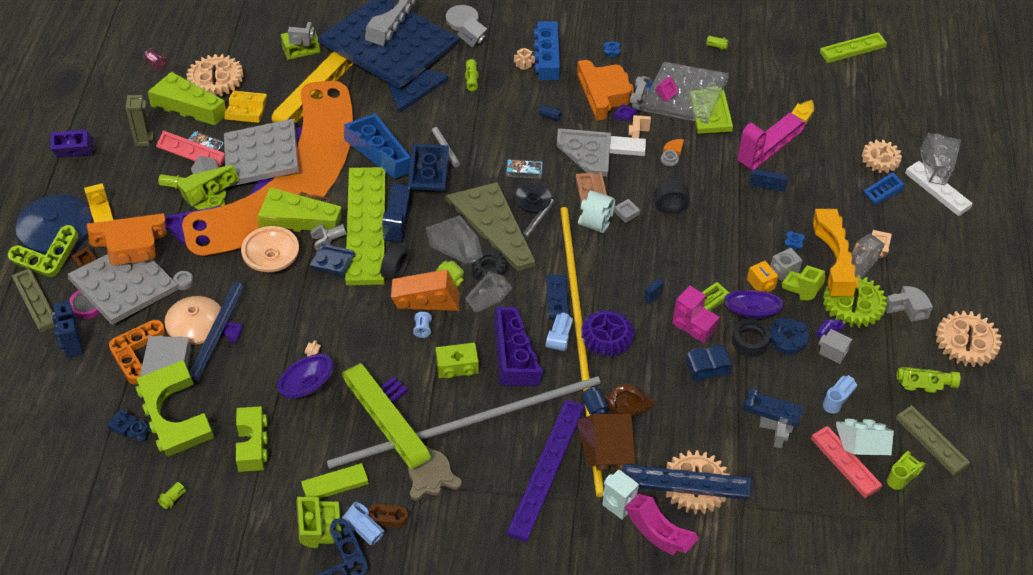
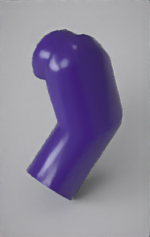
(833, 324)

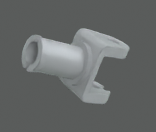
(331, 234)

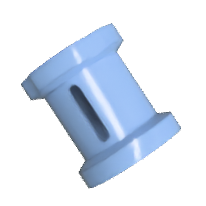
(422, 324)

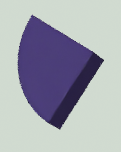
(624, 113)
(233, 331)

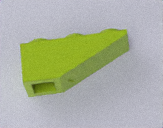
(206, 183)

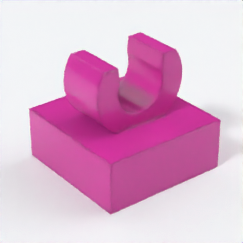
(666, 89)

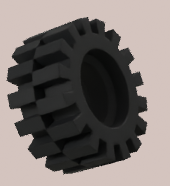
(489, 258)

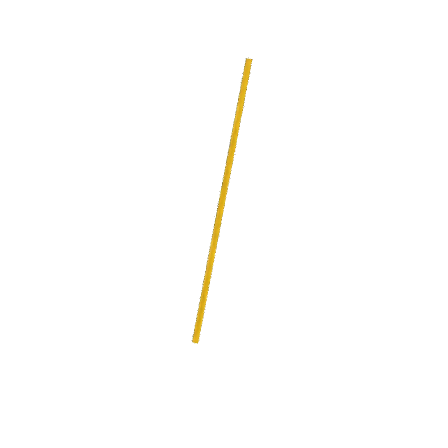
(578, 323)

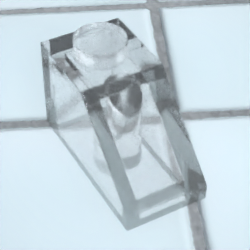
(866, 254)
(488, 291)

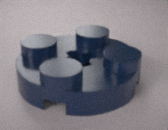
(795, 329)

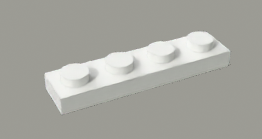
(945, 194)

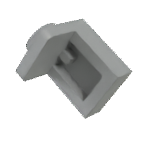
(301, 36)

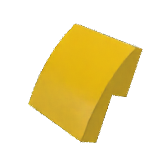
(246, 106)

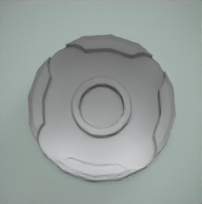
(459, 15)

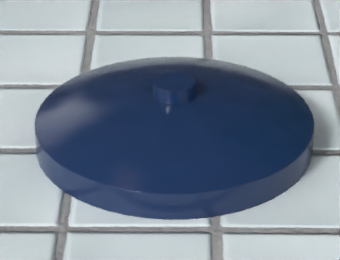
(46, 216)

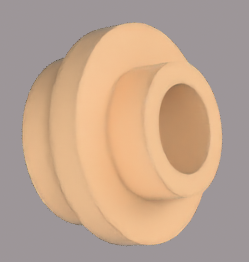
(312, 348)

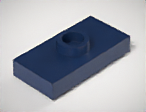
(768, 180)

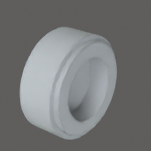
(183, 279)

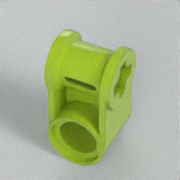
(904, 471)

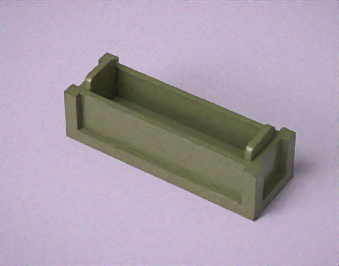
(138, 120)

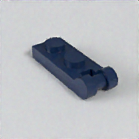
(556, 295)
(772, 408)

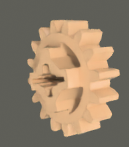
(881, 156)

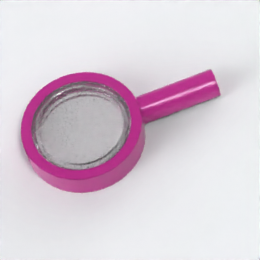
(82, 306)

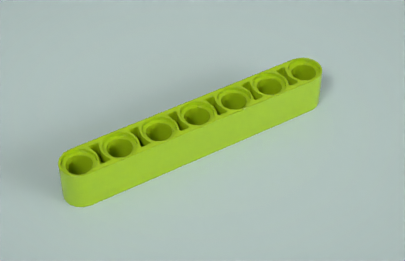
(386, 416)

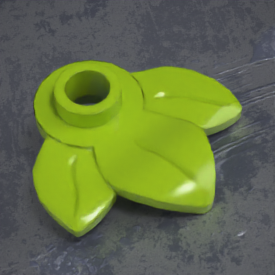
(212, 201)

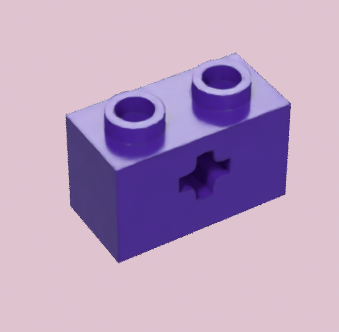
(72, 143)

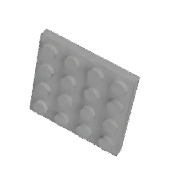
(262, 151)
(123, 288)

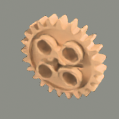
(227, 74)
(983, 339)
(704, 465)

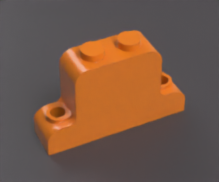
(604, 87)
(129, 238)

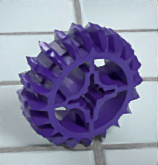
(607, 333)

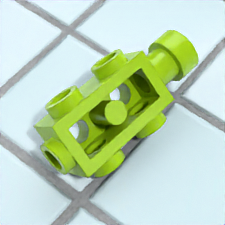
(928, 379)

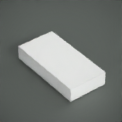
(627, 146)

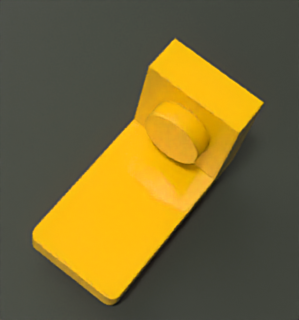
(98, 203)

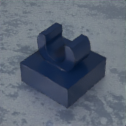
(121, 422)

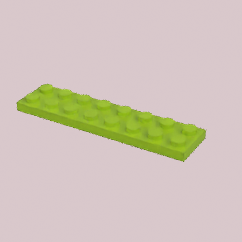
(364, 225)

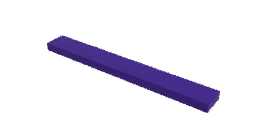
(545, 471)

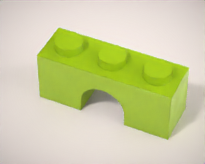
(251, 454)

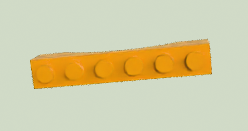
(829, 228)

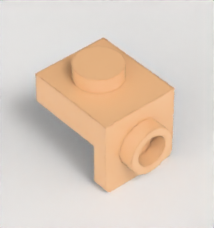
(640, 123)
(885, 238)

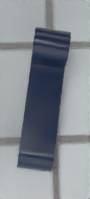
(396, 216)

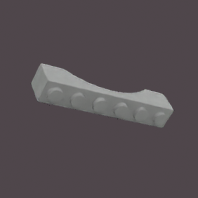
(382, 27)

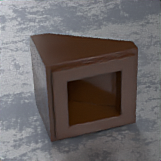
(83, 257)

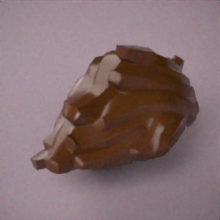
(628, 400)

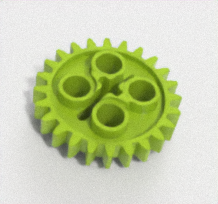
(869, 304)

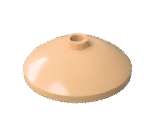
(270, 249)
(195, 325)

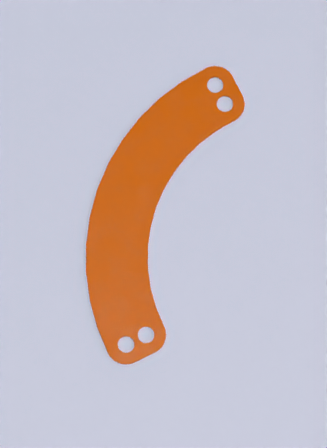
(320, 160)

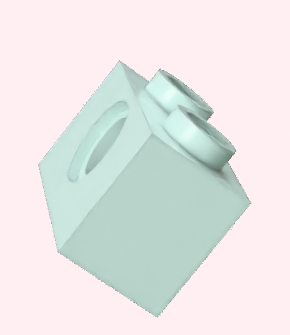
(618, 493)

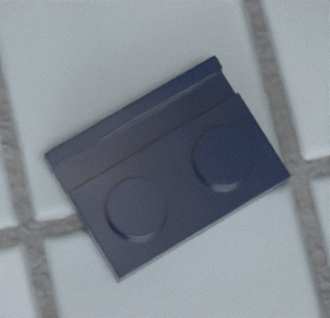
(332, 260)

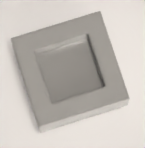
(627, 210)

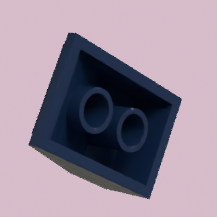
(429, 167)

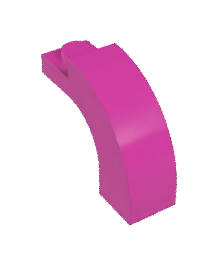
(657, 528)

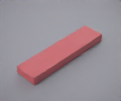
(188, 149)
(846, 462)

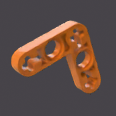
(127, 350)

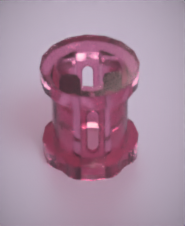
(156, 60)

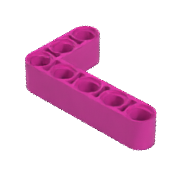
(758, 145)

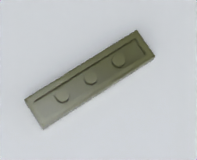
(34, 299)
(933, 440)

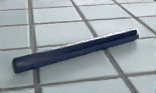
(215, 331)

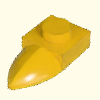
(804, 110)

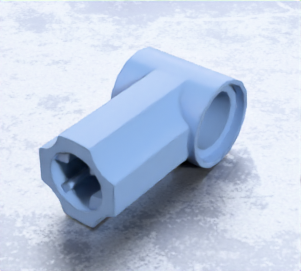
(559, 336)
(839, 394)
(363, 524)

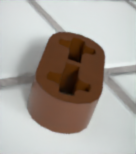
(388, 515)

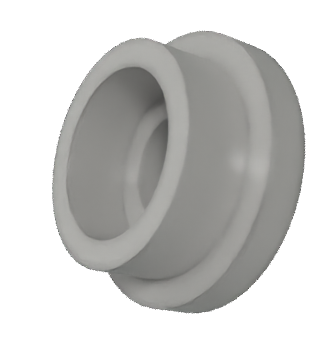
(669, 158)

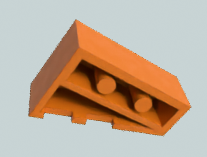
(426, 291)

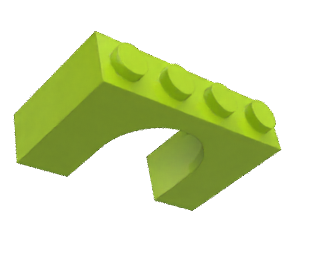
(155, 389)

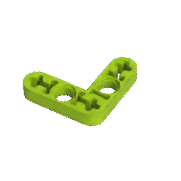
(46, 260)

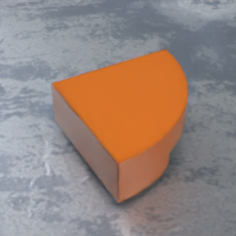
(675, 145)

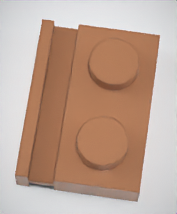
(589, 181)

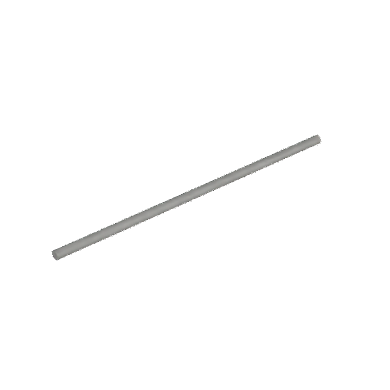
(468, 420)

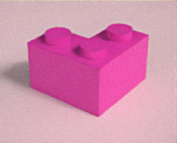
(692, 315)

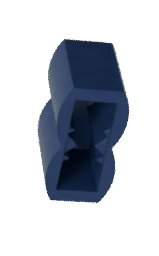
(708, 362)

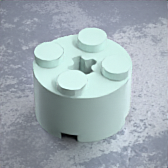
(596, 211)

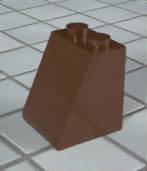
(607, 440)

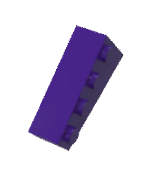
(514, 354)

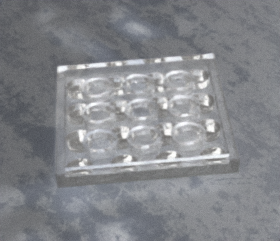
(697, 93)

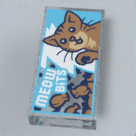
(207, 141)
(524, 168)

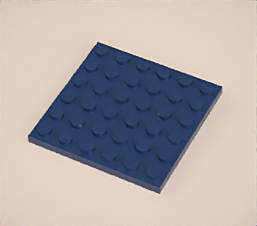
(402, 58)

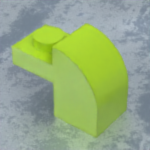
(805, 284)

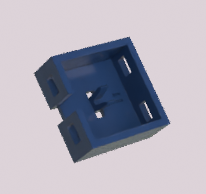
(66, 329)

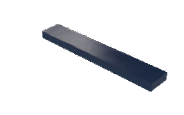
(689, 482)

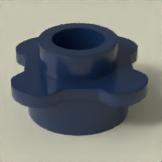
(137, 426)

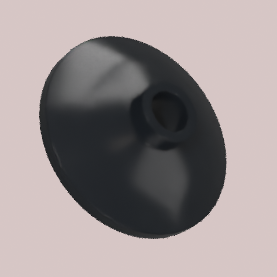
(533, 197)

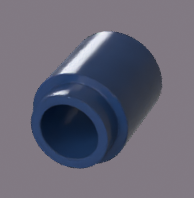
(595, 401)

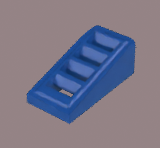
(898, 187)

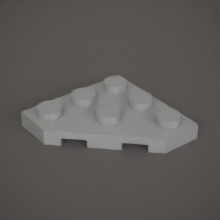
(586, 149)

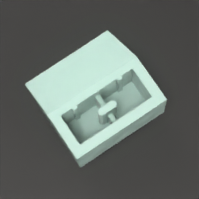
(865, 437)

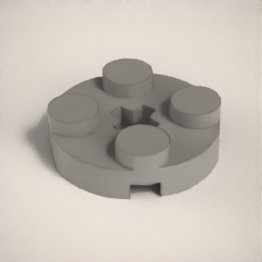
(641, 92)

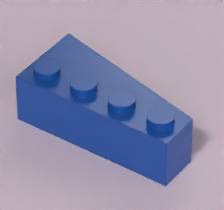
(378, 144)

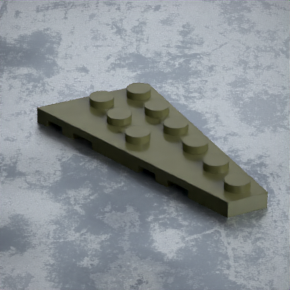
(492, 218)

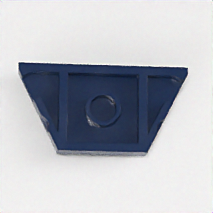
(416, 88)

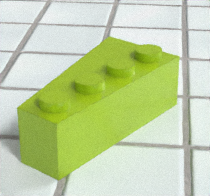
(188, 99)
(297, 212)

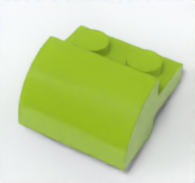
(315, 521)

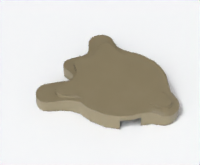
(432, 475)

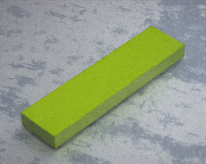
(853, 47)

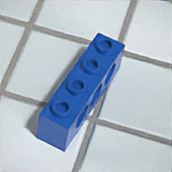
(548, 50)

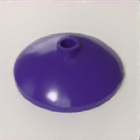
(753, 304)
(305, 376)

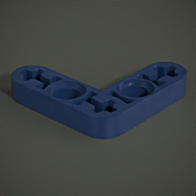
(347, 559)

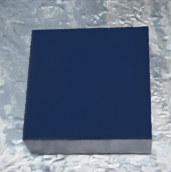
(653, 291)

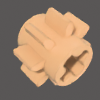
(524, 58)

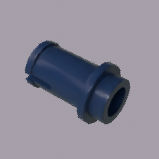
(550, 112)

